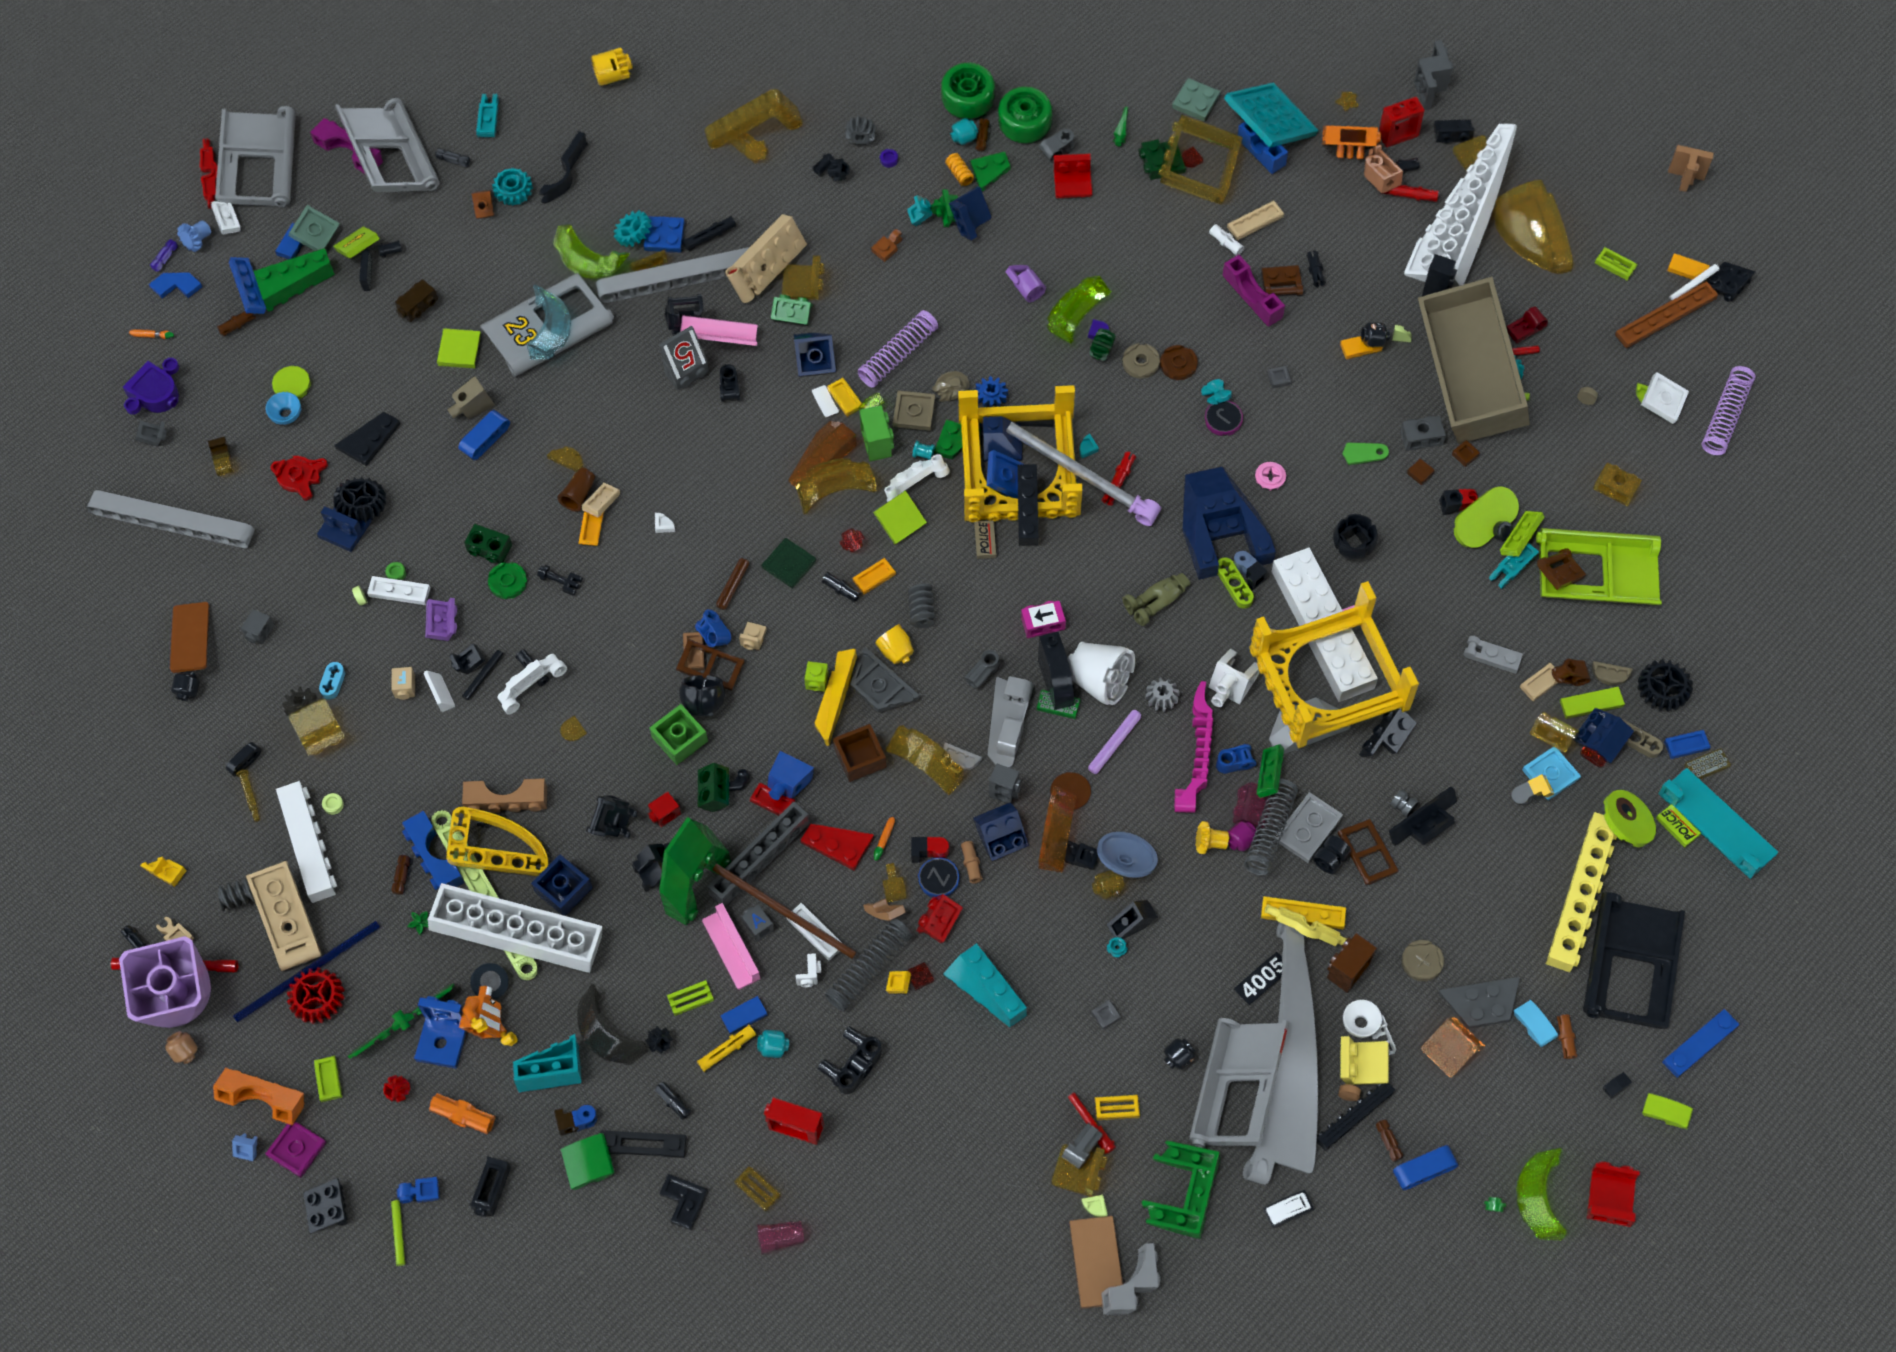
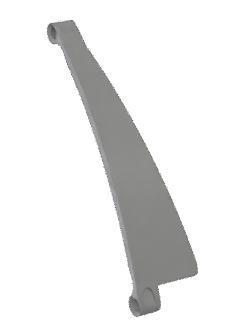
(1293, 1109)

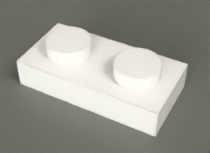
(225, 217)

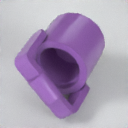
(1027, 282)

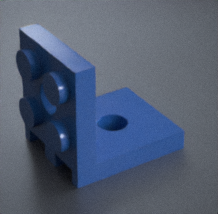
(441, 1022)

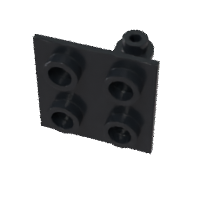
(1730, 280)
(325, 1206)

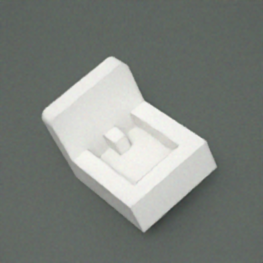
(811, 978)

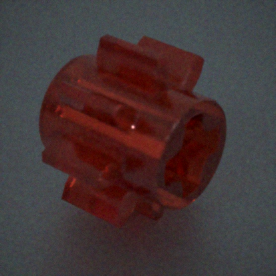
(852, 540)

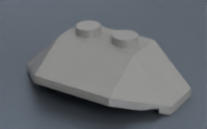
(1281, 735)

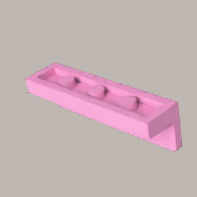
(721, 330)
(731, 948)

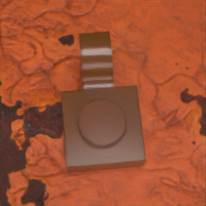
(887, 247)

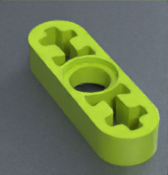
(1235, 591)

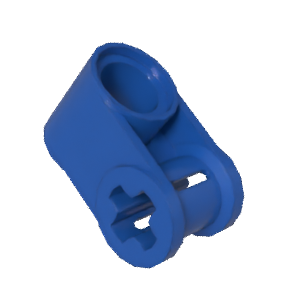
(713, 631)
(1239, 758)

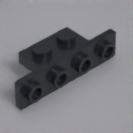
(1390, 733)
(1426, 821)

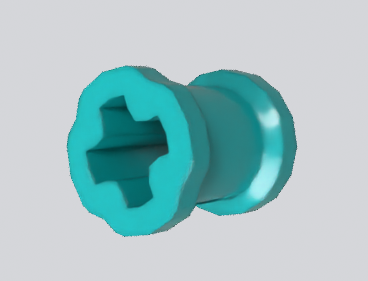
(923, 450)

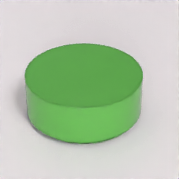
(395, 571)

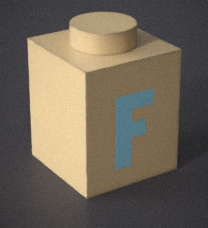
(403, 682)

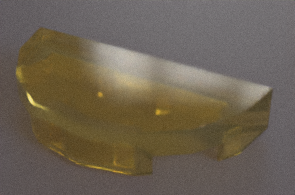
(567, 457)

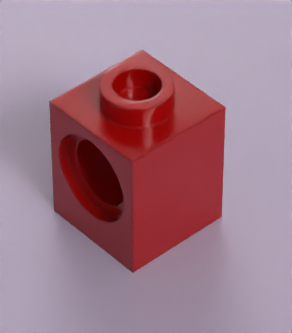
(663, 809)

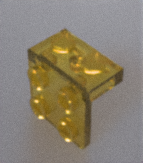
(1468, 151)
(803, 280)
(316, 727)
(1083, 1180)

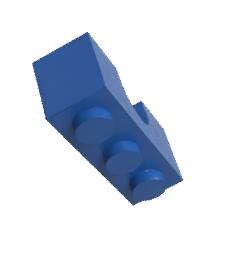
(1271, 158)

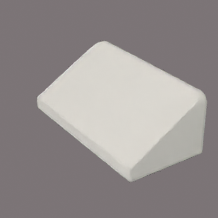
(439, 690)

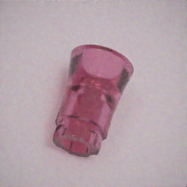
(779, 1235)

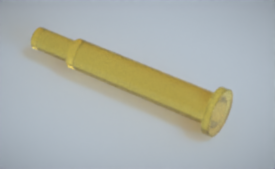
(242, 774)

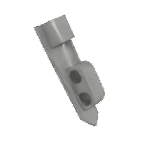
(1007, 720)

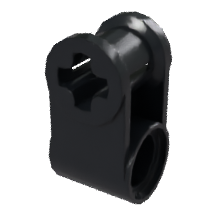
(729, 385)

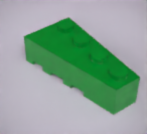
(292, 277)

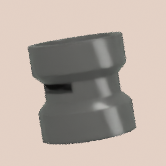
(1404, 803)

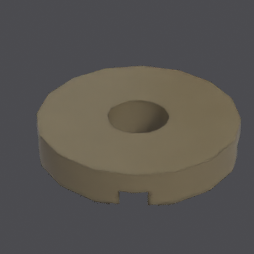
(1141, 370)

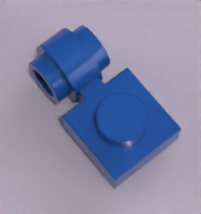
(425, 1190)

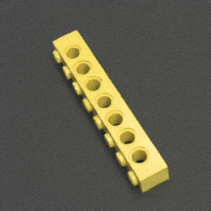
(1558, 955)

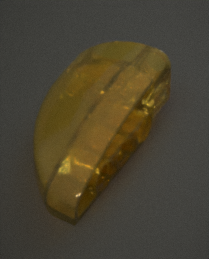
(1533, 226)

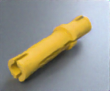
(726, 1048)

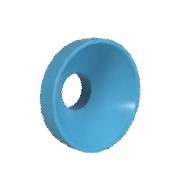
(281, 402)

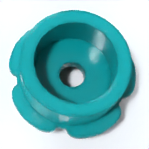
(1117, 942)

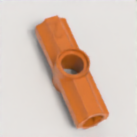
(462, 1113)

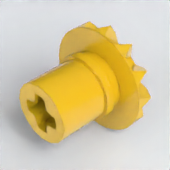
(1209, 838)

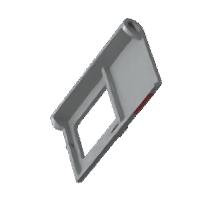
(1238, 1054)

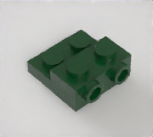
(1153, 153)

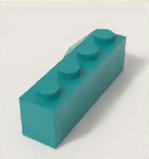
(981, 980)

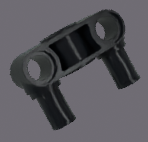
(858, 1064)

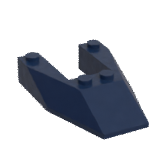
(1220, 510)

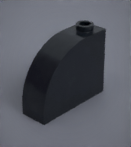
(1056, 670)

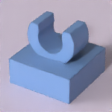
(244, 1147)

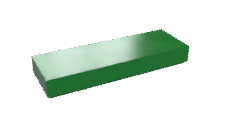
(1270, 771)

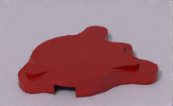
(298, 474)

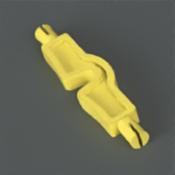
(1298, 922)

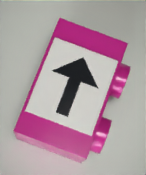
(1043, 619)

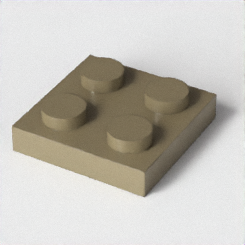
(914, 410)

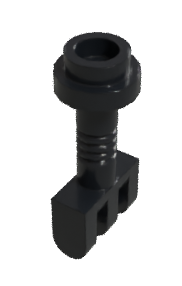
(544, 573)

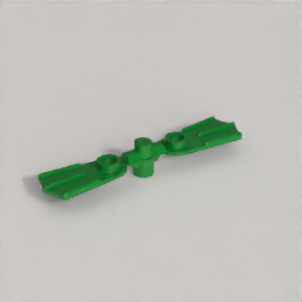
(400, 1021)

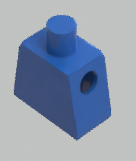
(788, 776)

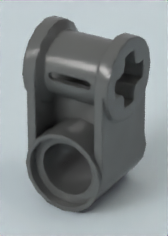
(1058, 144)

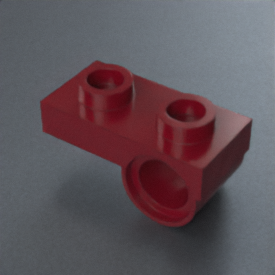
(1528, 325)

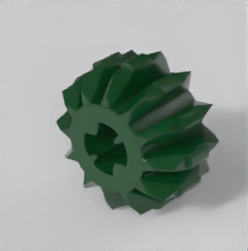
(1102, 344)

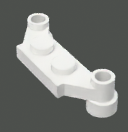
(915, 473)
(526, 678)

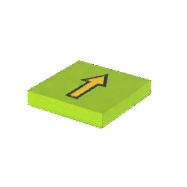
(356, 242)

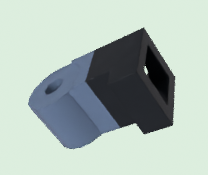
(1250, 569)

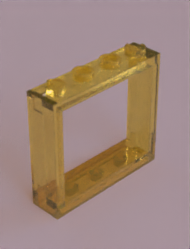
(1210, 134)

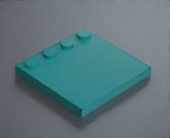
(1271, 114)

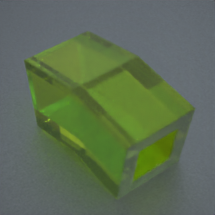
(872, 401)

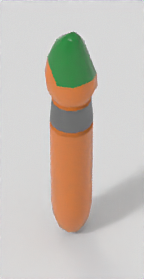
(151, 333)

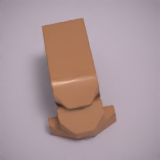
(1382, 170)

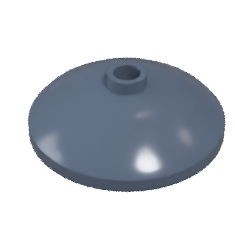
(1127, 854)

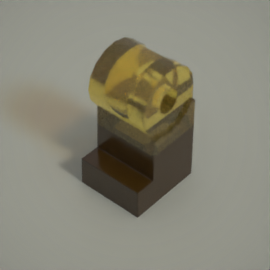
(221, 456)

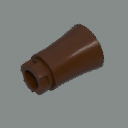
(575, 492)

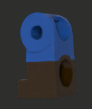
(576, 1120)

